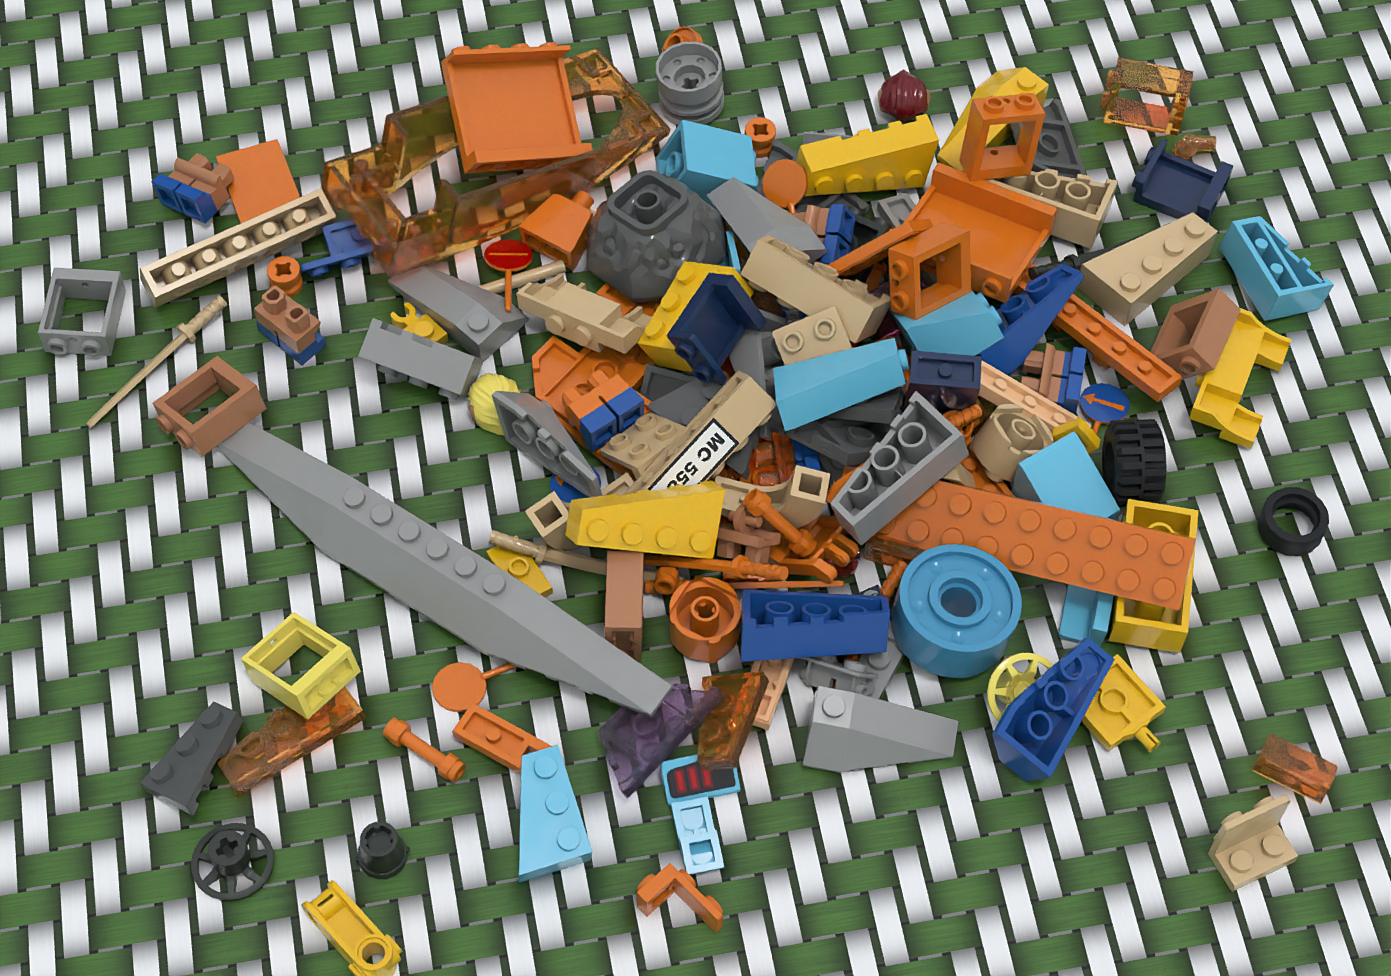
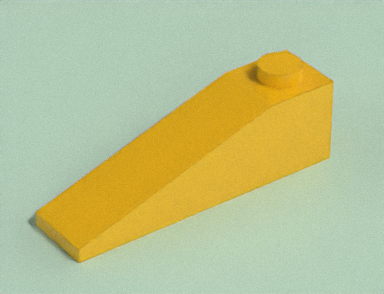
(999, 84)

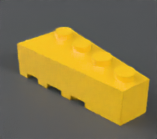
(871, 160)
(656, 521)

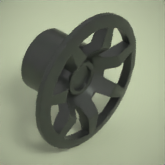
(231, 857)

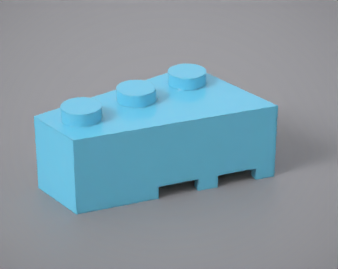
(1270, 272)
(550, 819)

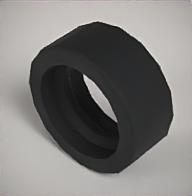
(1302, 501)

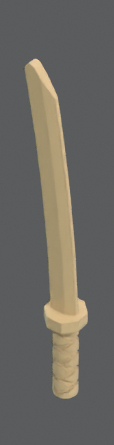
(186, 333)
(550, 554)

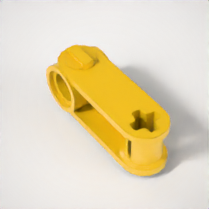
(352, 932)

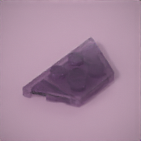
(641, 742)

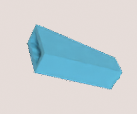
(837, 381)

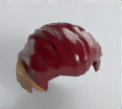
(903, 96)

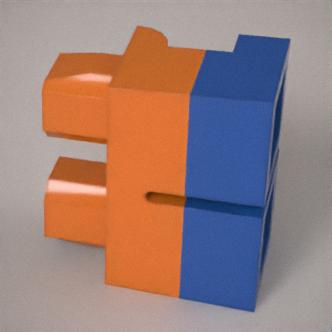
(604, 410)

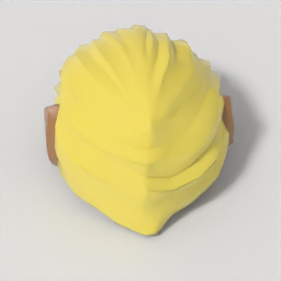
(481, 401)

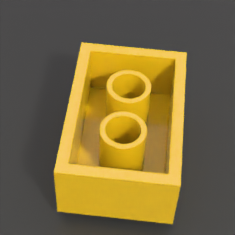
(680, 292)

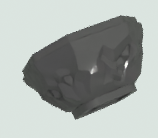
(649, 232)

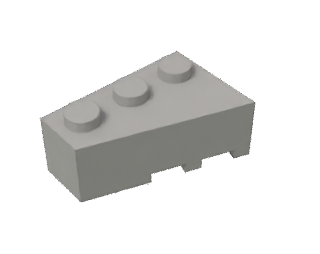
(420, 359)

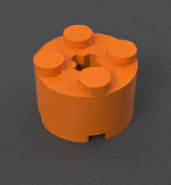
(704, 619)

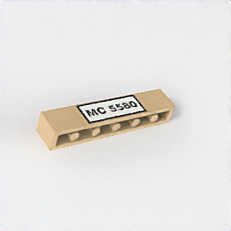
(710, 436)

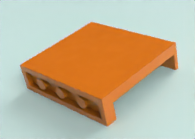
(511, 107)
(1003, 227)

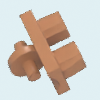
(743, 531)

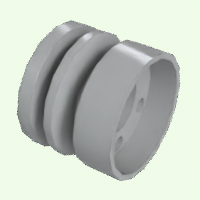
(690, 83)

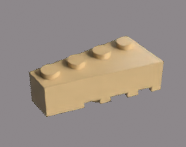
(1079, 201)
(1147, 267)
(813, 288)

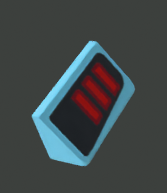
(687, 780)

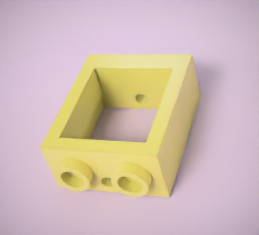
(315, 686)

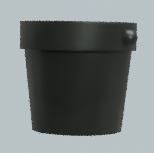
(381, 851)

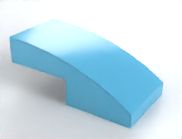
(697, 836)

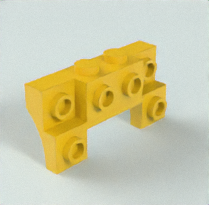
(1223, 387)

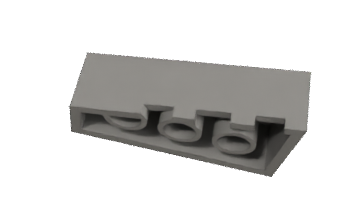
(899, 469)

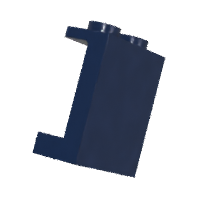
(1179, 185)
(713, 325)
(943, 380)

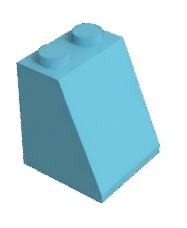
(707, 158)
(956, 328)
(1065, 478)

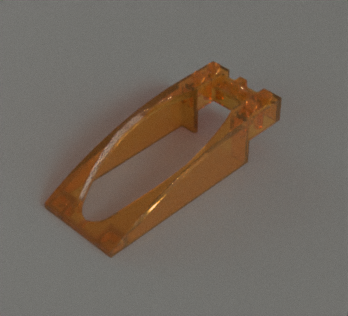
(460, 222)

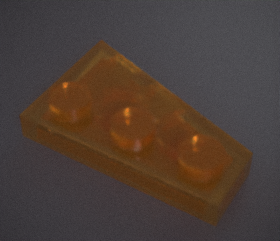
(730, 722)

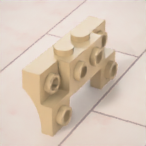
(582, 315)

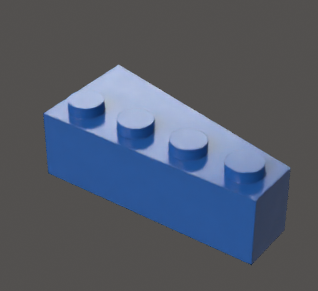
(811, 624)

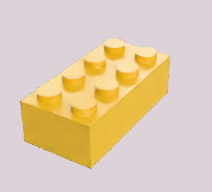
(1147, 623)

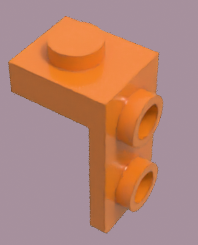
(658, 888)

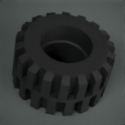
(1134, 460)

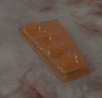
(286, 740)

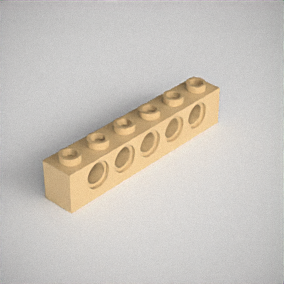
(236, 248)

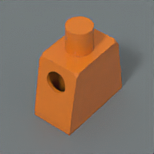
(559, 228)

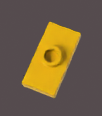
(521, 567)

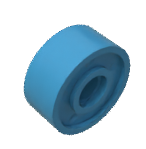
(955, 610)

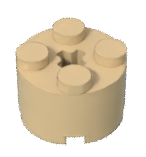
(1008, 440)

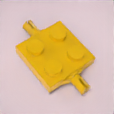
(1123, 708)

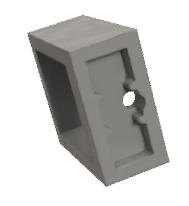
(81, 285)

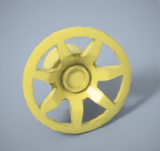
(1012, 682)

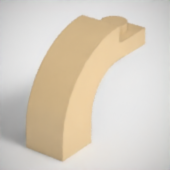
(797, 499)
(552, 513)

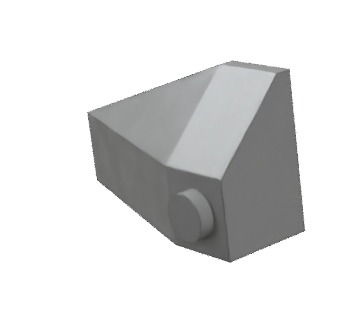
(756, 217)
(463, 310)
(757, 356)
(540, 435)
(866, 732)

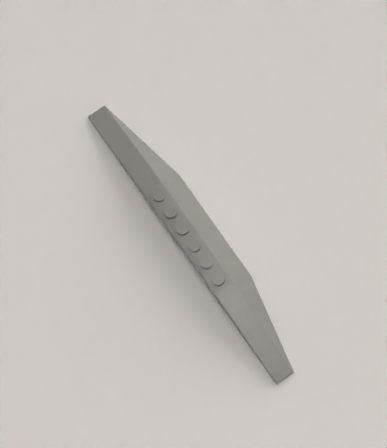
(438, 574)

